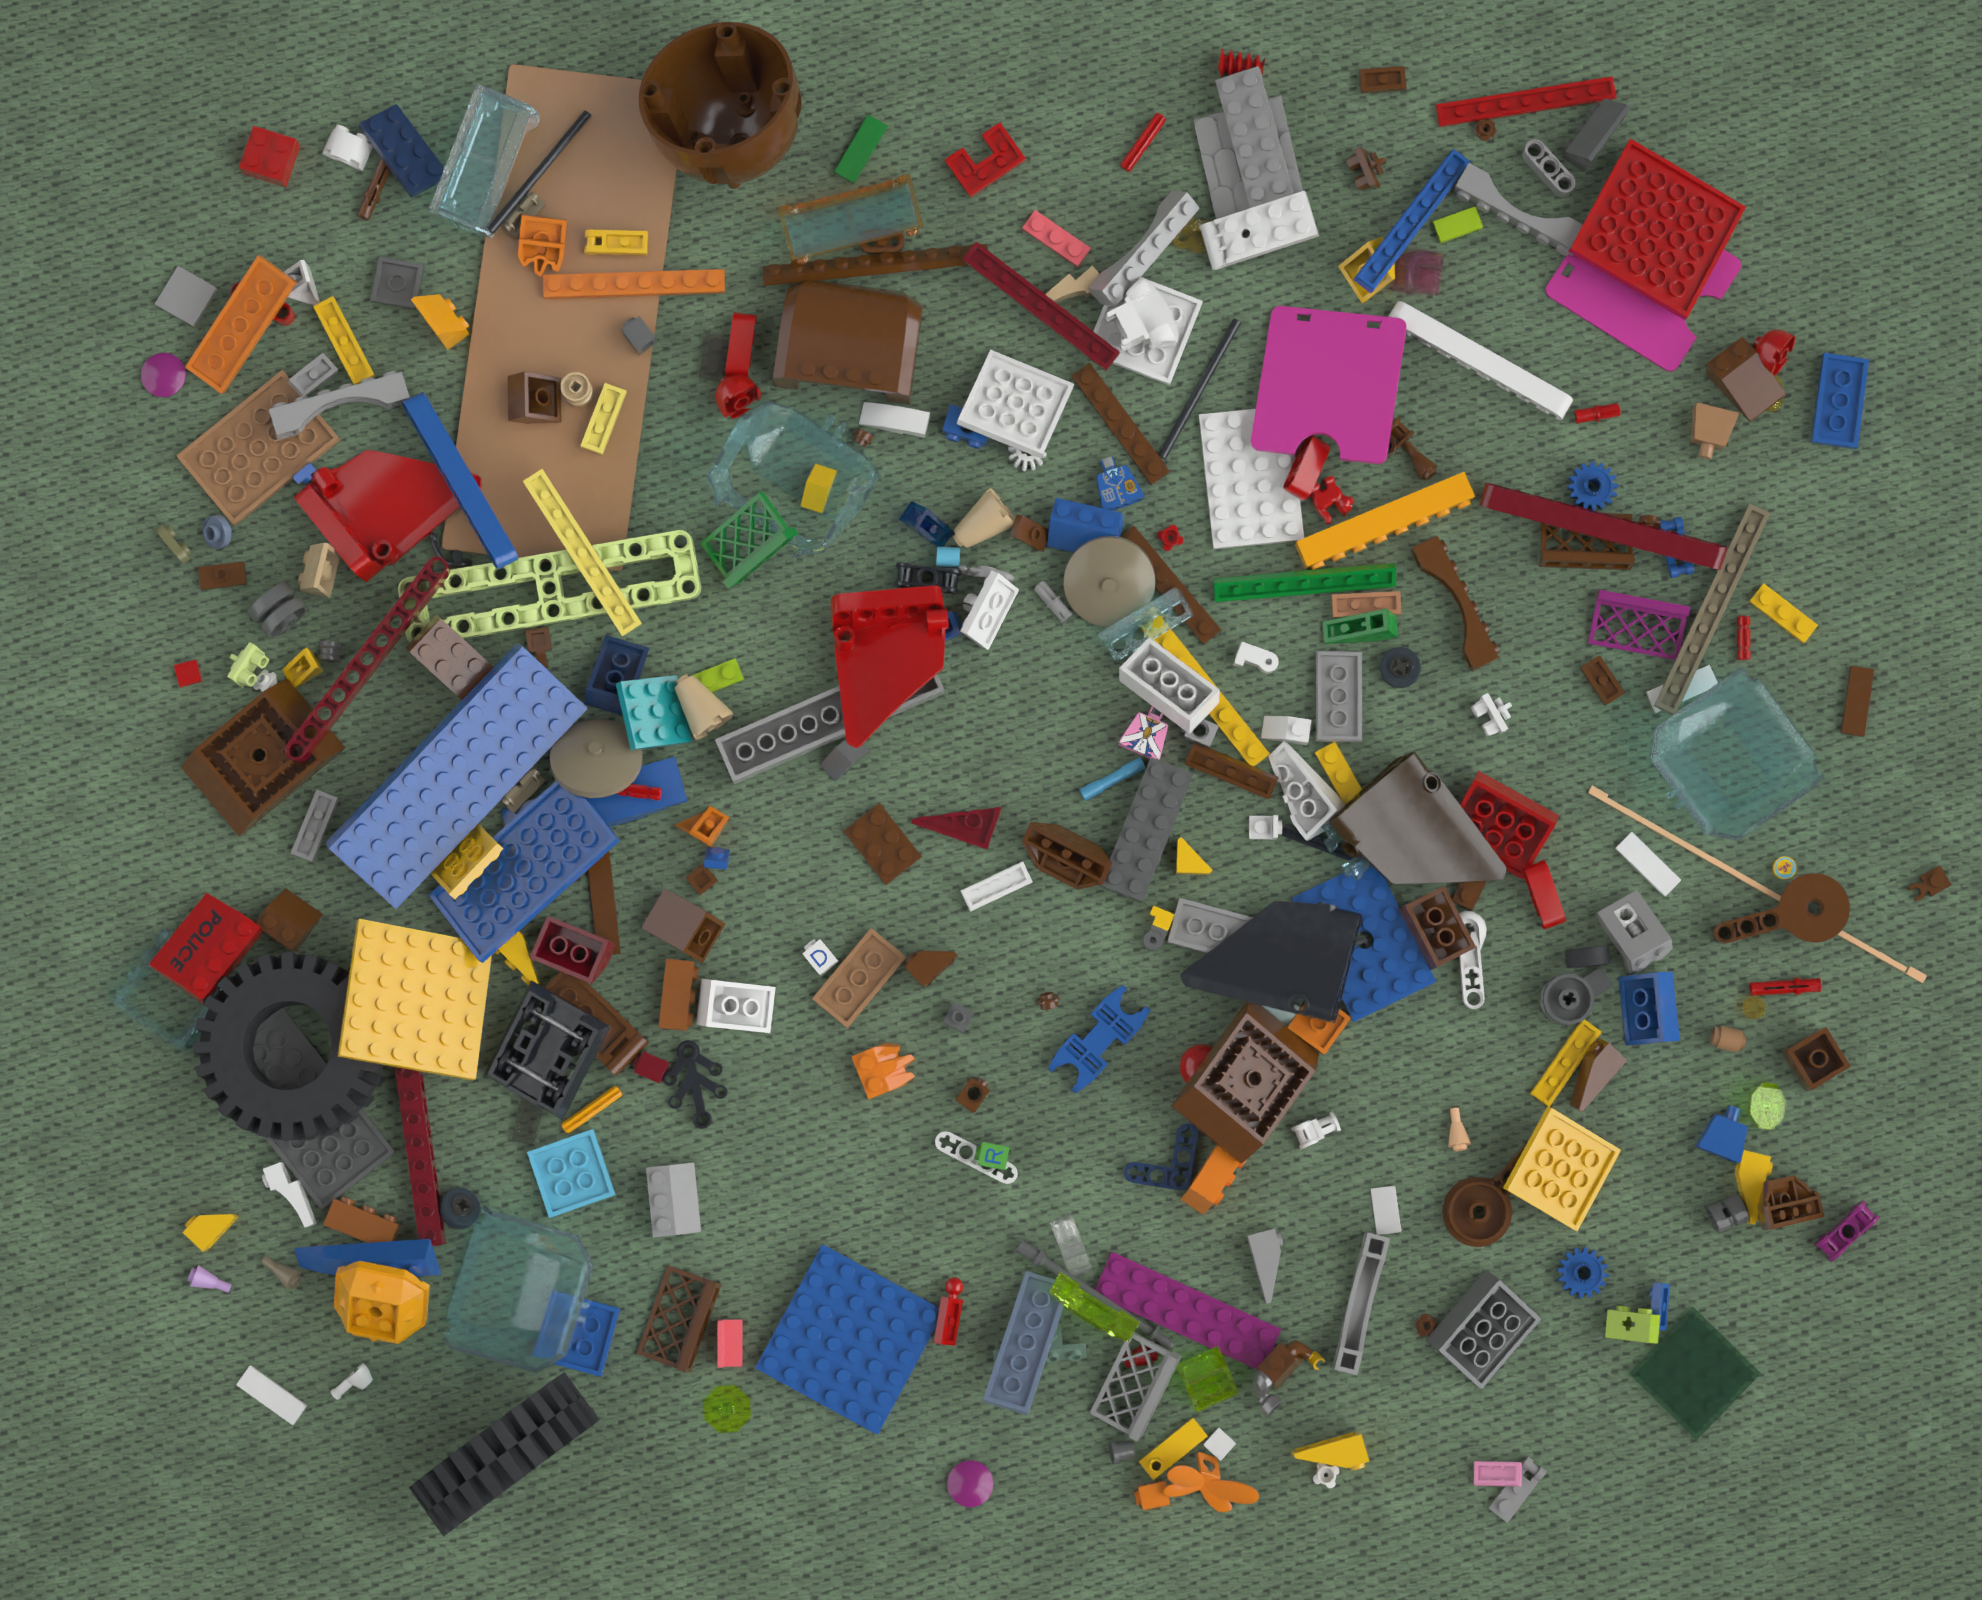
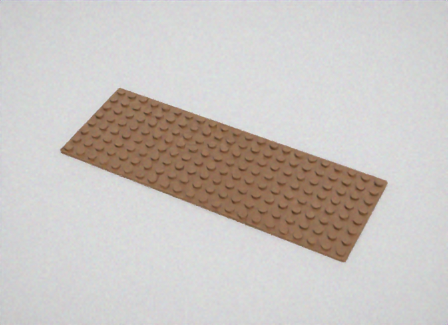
(601, 181)

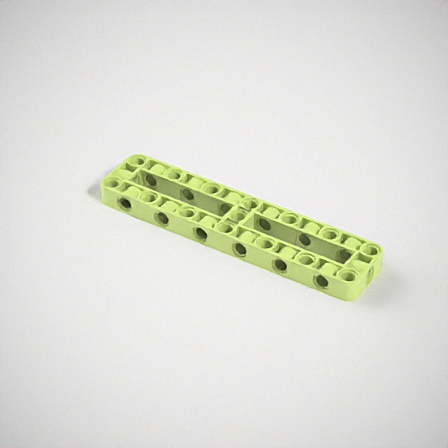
(571, 608)

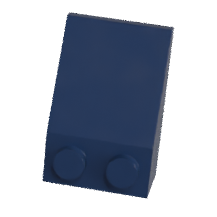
(615, 663)

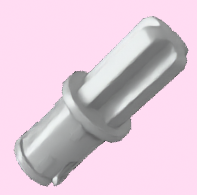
(1052, 601)

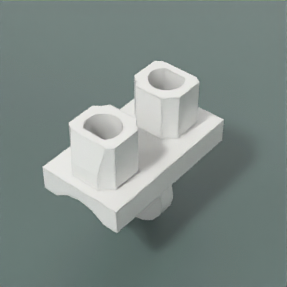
(1486, 705)

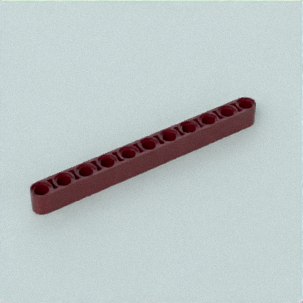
(1603, 526)
(366, 671)

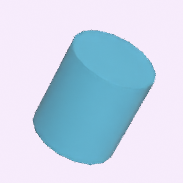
(948, 557)

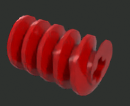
(1237, 64)

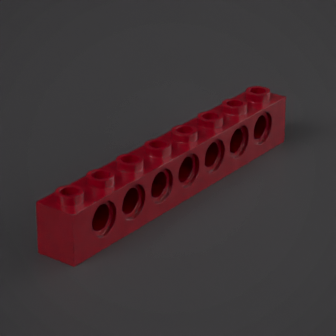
(420, 1155)

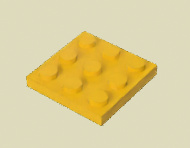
(466, 861)

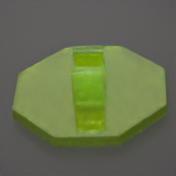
(1766, 1106)
(727, 1408)

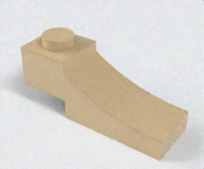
(1070, 287)

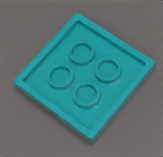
(653, 713)

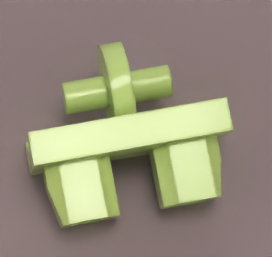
(245, 664)

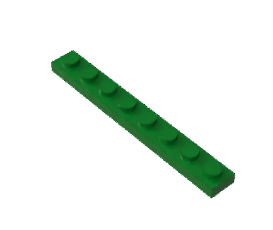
(1304, 582)

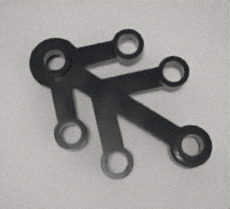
(694, 1080)

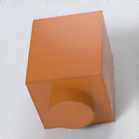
(1151, 1495)

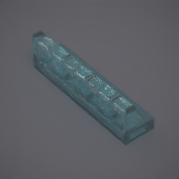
(1140, 618)

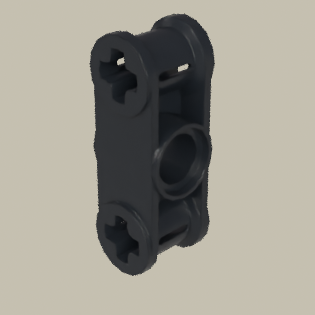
(915, 572)

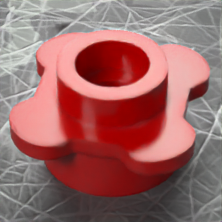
(1176, 538)

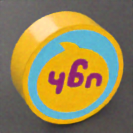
(1784, 868)

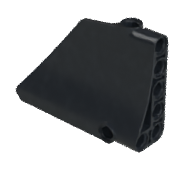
(1282, 957)

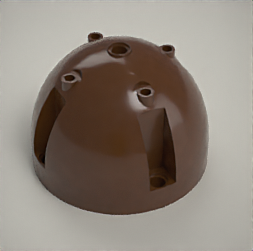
(722, 102)

